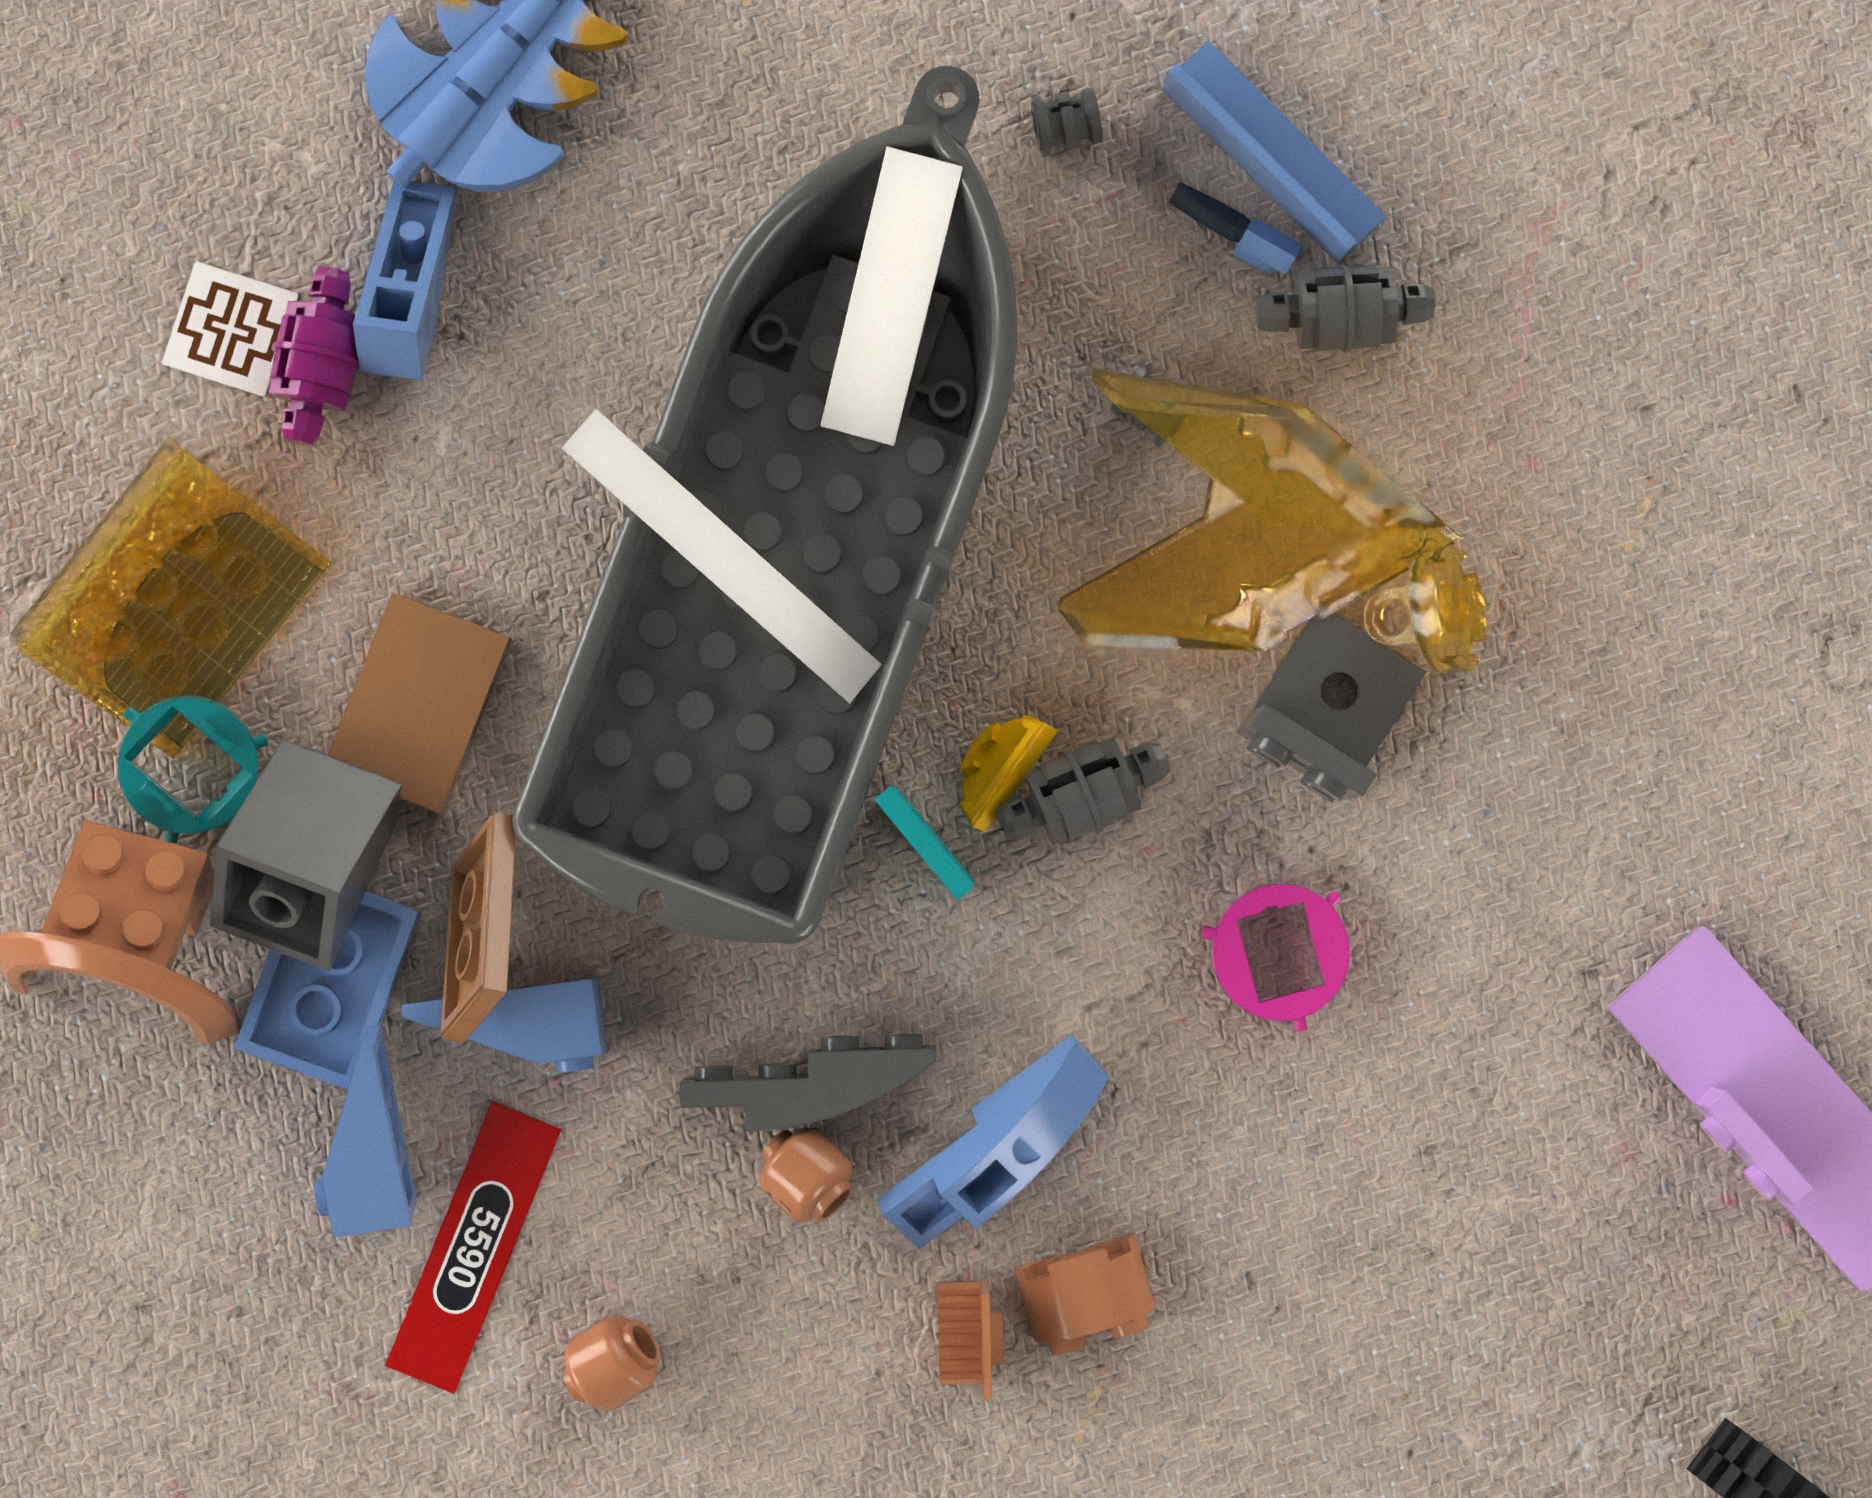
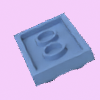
(320, 1017)

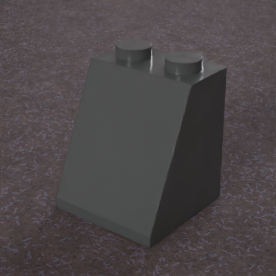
(302, 854)

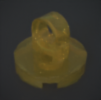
(1442, 607)

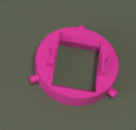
(1328, 940)

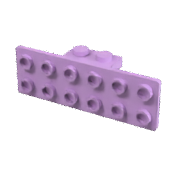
(1760, 1092)

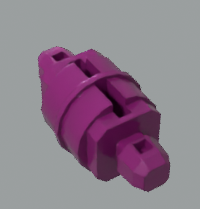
(315, 356)

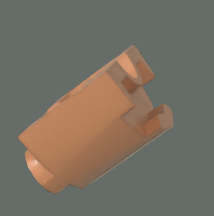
(1086, 1294)

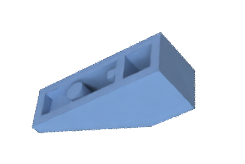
(405, 281)
(537, 1023)
(368, 1166)

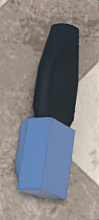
(1258, 242)

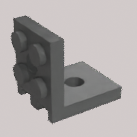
(1328, 744)

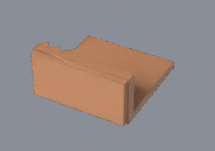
(968, 1334)

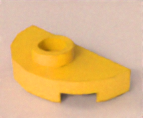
(998, 765)

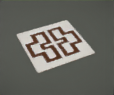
(227, 328)

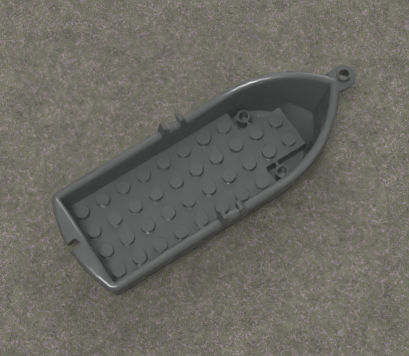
(683, 729)

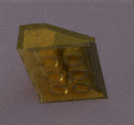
(169, 593)

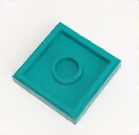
(925, 841)

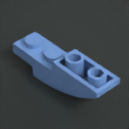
(1013, 1141)

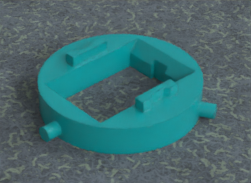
(152, 799)

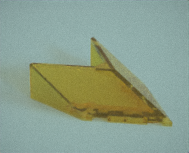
(1284, 535)

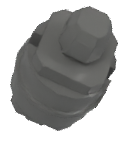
(1345, 307)
(1083, 791)

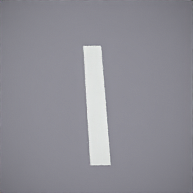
(721, 555)

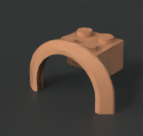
(123, 923)

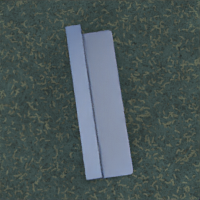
(1272, 151)

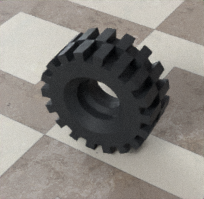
(1743, 1468)

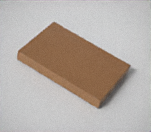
(420, 700)
(478, 928)

